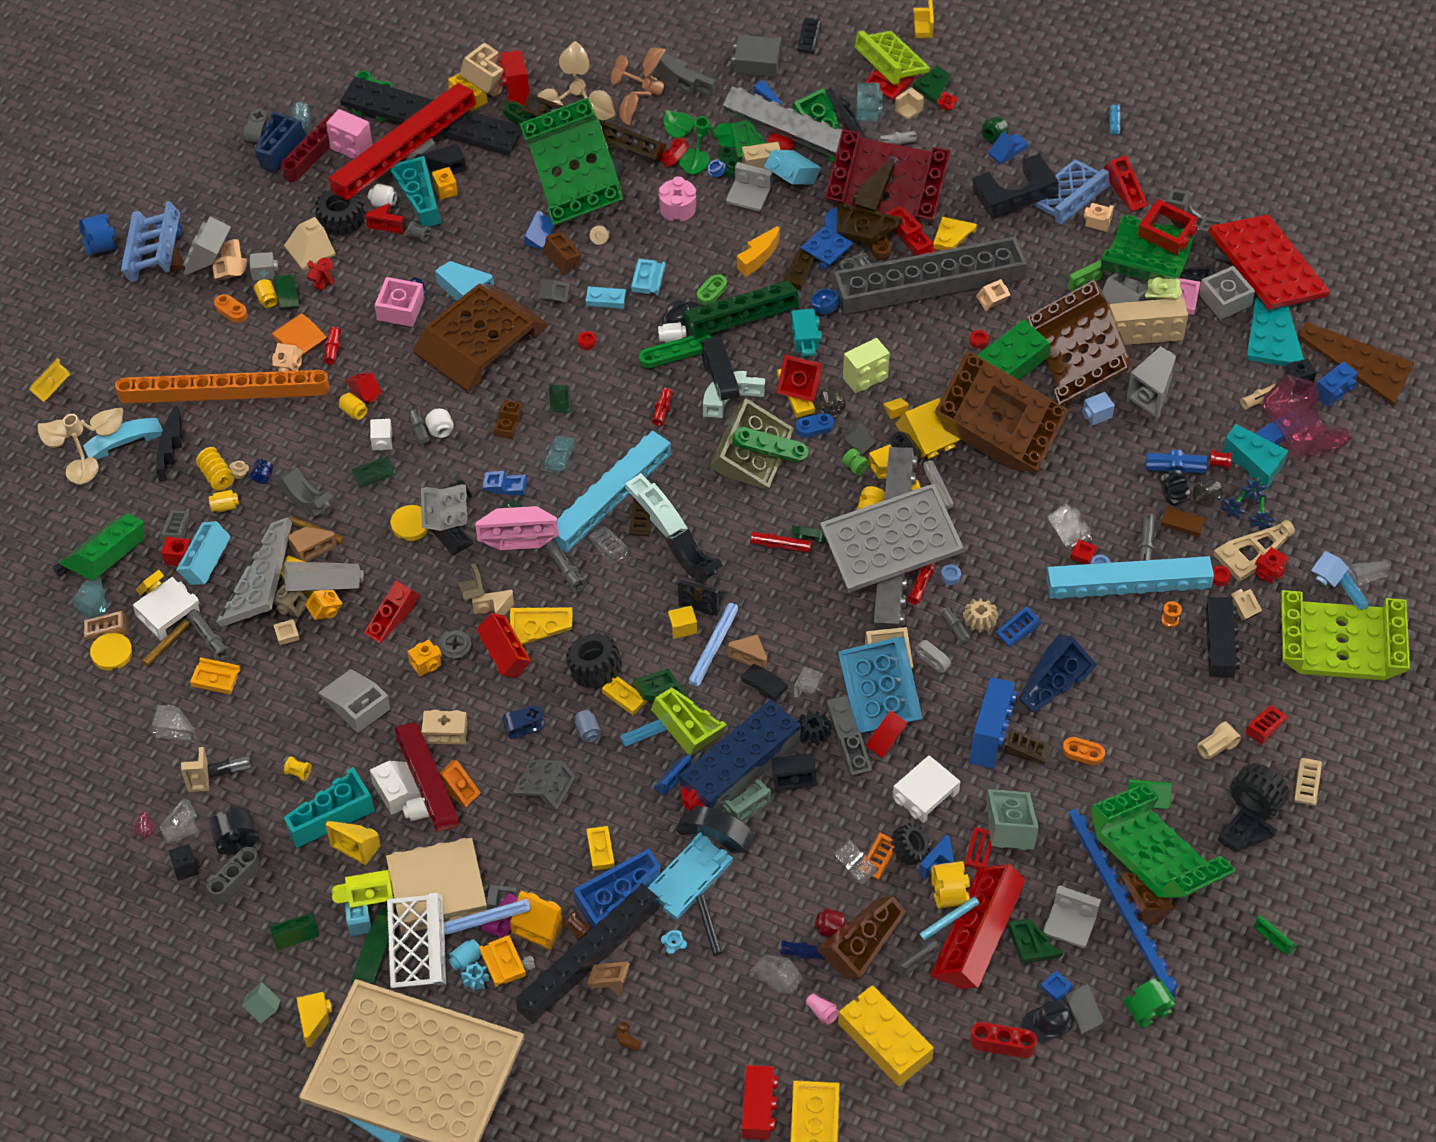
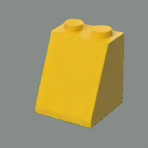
(927, 430)

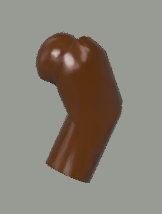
(624, 1038)

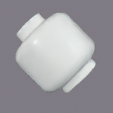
(382, 195)
(439, 423)

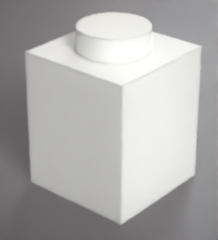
(381, 434)

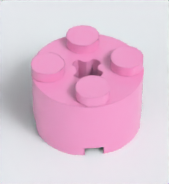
(677, 199)

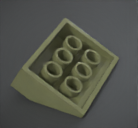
(746, 464)

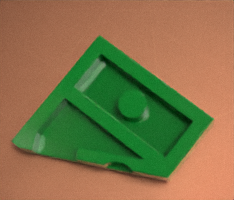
(745, 135)

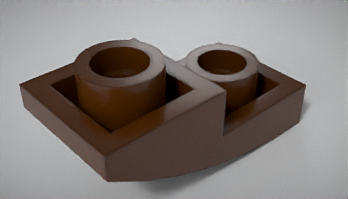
(508, 419)

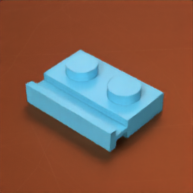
(648, 276)

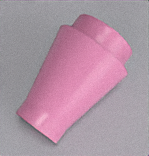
(823, 1009)

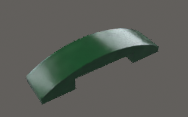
(374, 949)

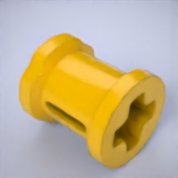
(297, 768)

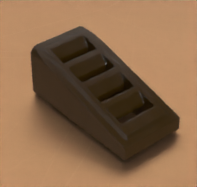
(638, 531)
(1018, 751)

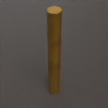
(301, 523)
(166, 642)

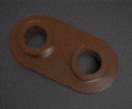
(881, 248)

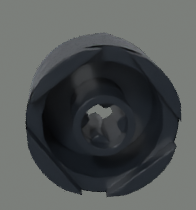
(233, 831)

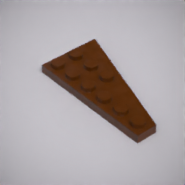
(1375, 368)

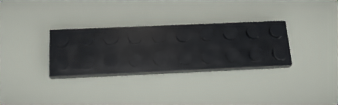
(401, 105)

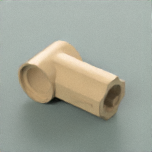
(1222, 738)

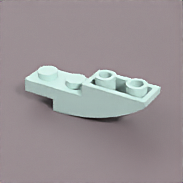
(656, 504)

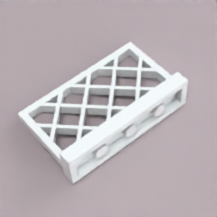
(435, 943)

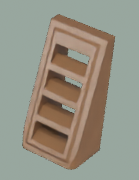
(119, 623)

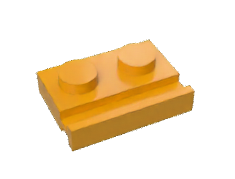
(215, 676)
(502, 961)

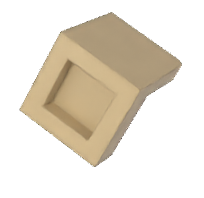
(909, 103)

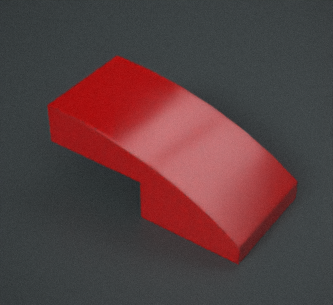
(886, 734)

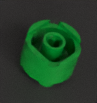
(1150, 1002)

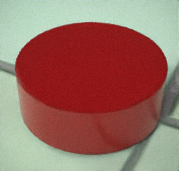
(979, 339)
(586, 340)
(1221, 575)

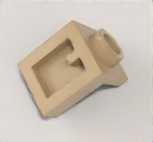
(1246, 603)

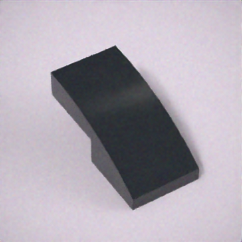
(765, 681)

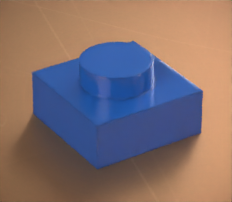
(1056, 986)

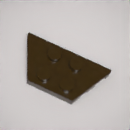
(864, 224)

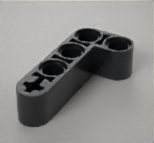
(717, 361)

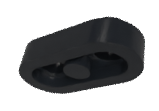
(897, 441)

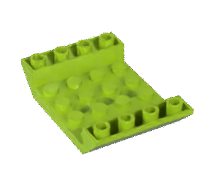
(1374, 636)

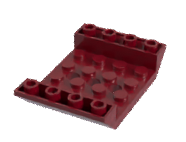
(916, 177)

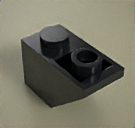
(446, 157)

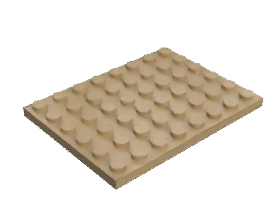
(411, 1066)

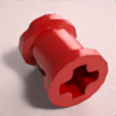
(1220, 459)

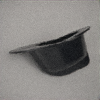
(675, 312)
(1049, 1021)

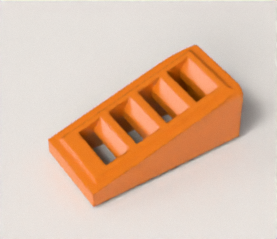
(886, 840)

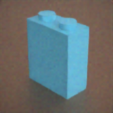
(792, 167)

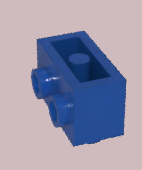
(1336, 384)

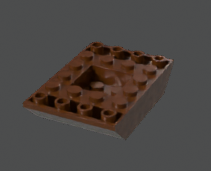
(1026, 416)

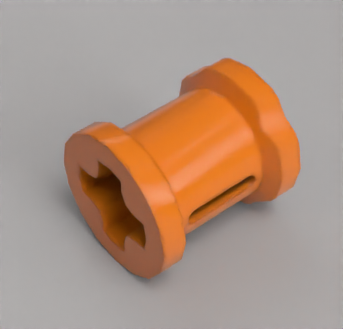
(1172, 611)

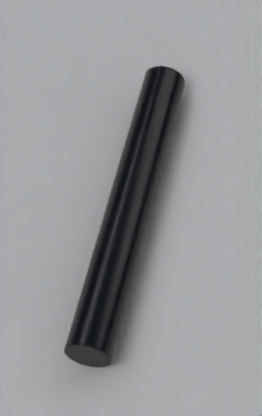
(715, 947)

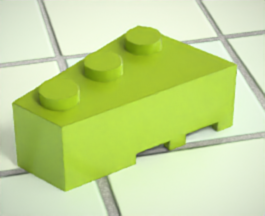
(687, 722)

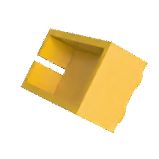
(885, 1035)

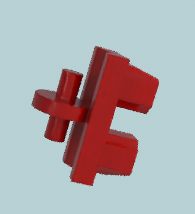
(320, 273)

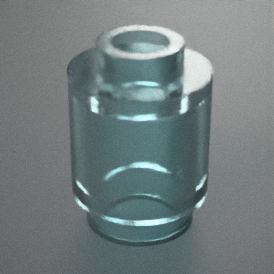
(302, 112)

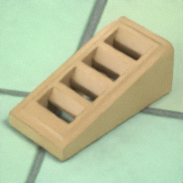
(1308, 768)

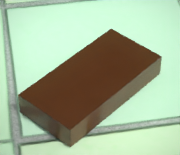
(1183, 522)

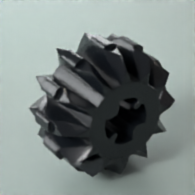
(1175, 487)
(814, 728)

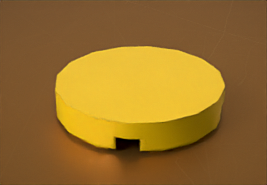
(407, 523)
(111, 651)

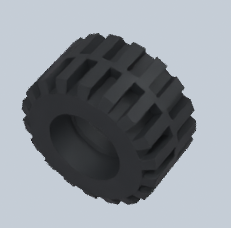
(337, 214)
(594, 660)
(1259, 790)

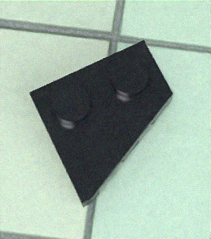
(1246, 831)

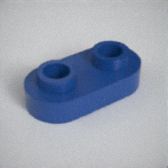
(816, 425)

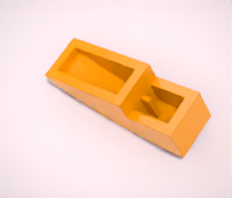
(758, 251)

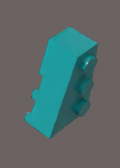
(1255, 454)

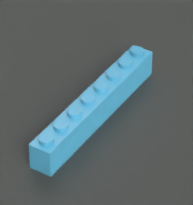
(610, 490)
(1129, 577)

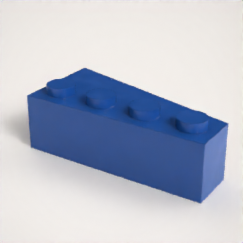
(609, 889)

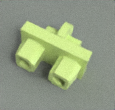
(1163, 289)

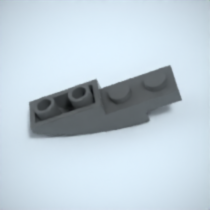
(685, 79)
(848, 736)

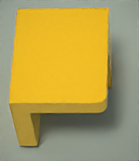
(683, 622)

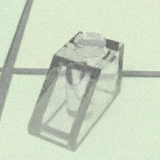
(172, 724)
(778, 973)

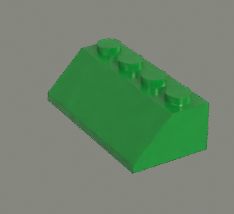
(105, 547)

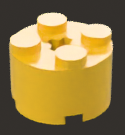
(950, 884)

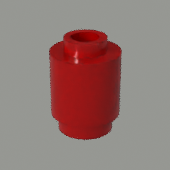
(784, 142)

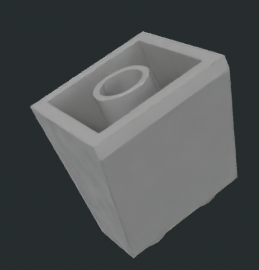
(1151, 381)

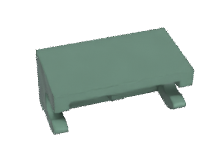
(749, 801)

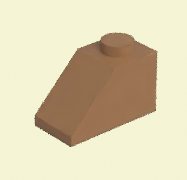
(311, 542)

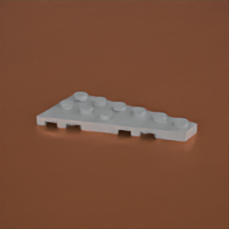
(259, 582)

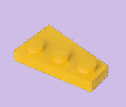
(540, 623)

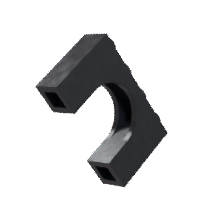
(1000, 200)

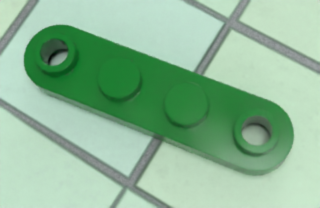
(671, 351)
(770, 444)

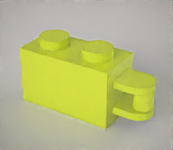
(364, 889)

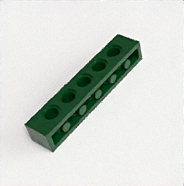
(741, 309)

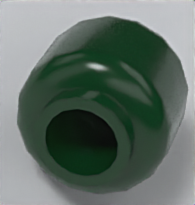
(994, 128)

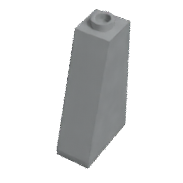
(321, 576)

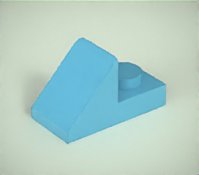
(357, 919)

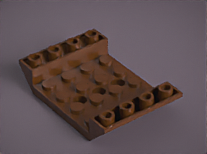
(1078, 323)
(462, 350)

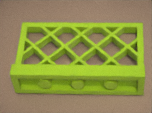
(885, 61)

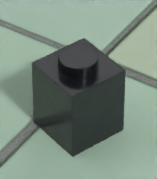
(183, 862)

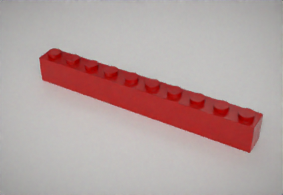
(402, 141)

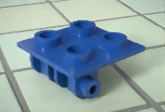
(826, 246)

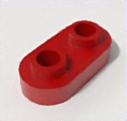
(676, 150)

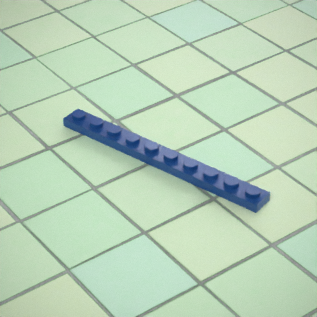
(1118, 895)

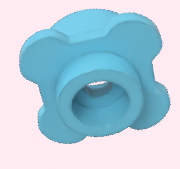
(673, 936)

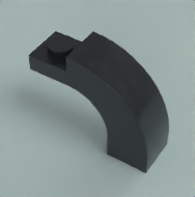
(690, 555)
(718, 825)

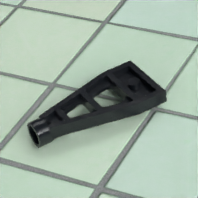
(842, 106)

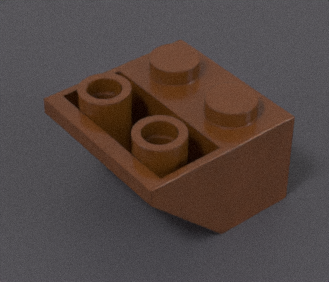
(1147, 904)

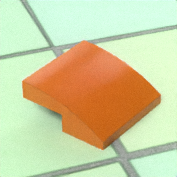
(301, 333)

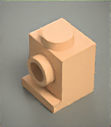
(1098, 216)
(993, 295)

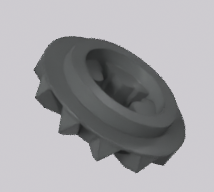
(447, 641)

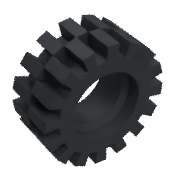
(918, 839)

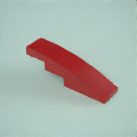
(912, 233)

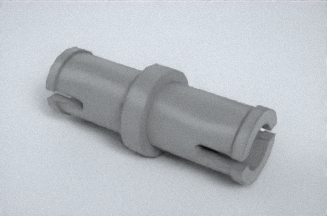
(899, 138)

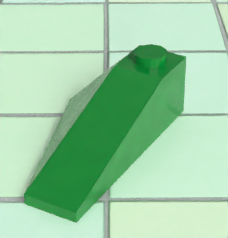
(819, 108)

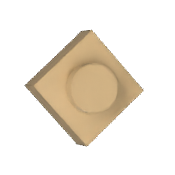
(286, 632)

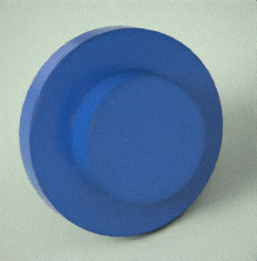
(716, 168)

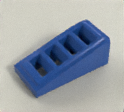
(765, 91)
(1019, 618)

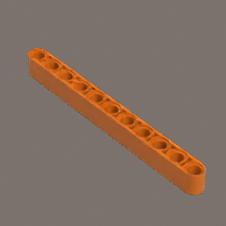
(222, 386)

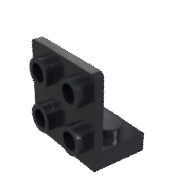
(700, 597)

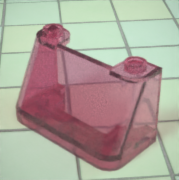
(1292, 411)

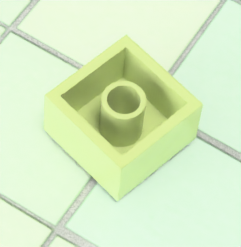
(866, 365)

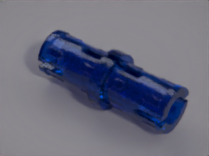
(801, 949)

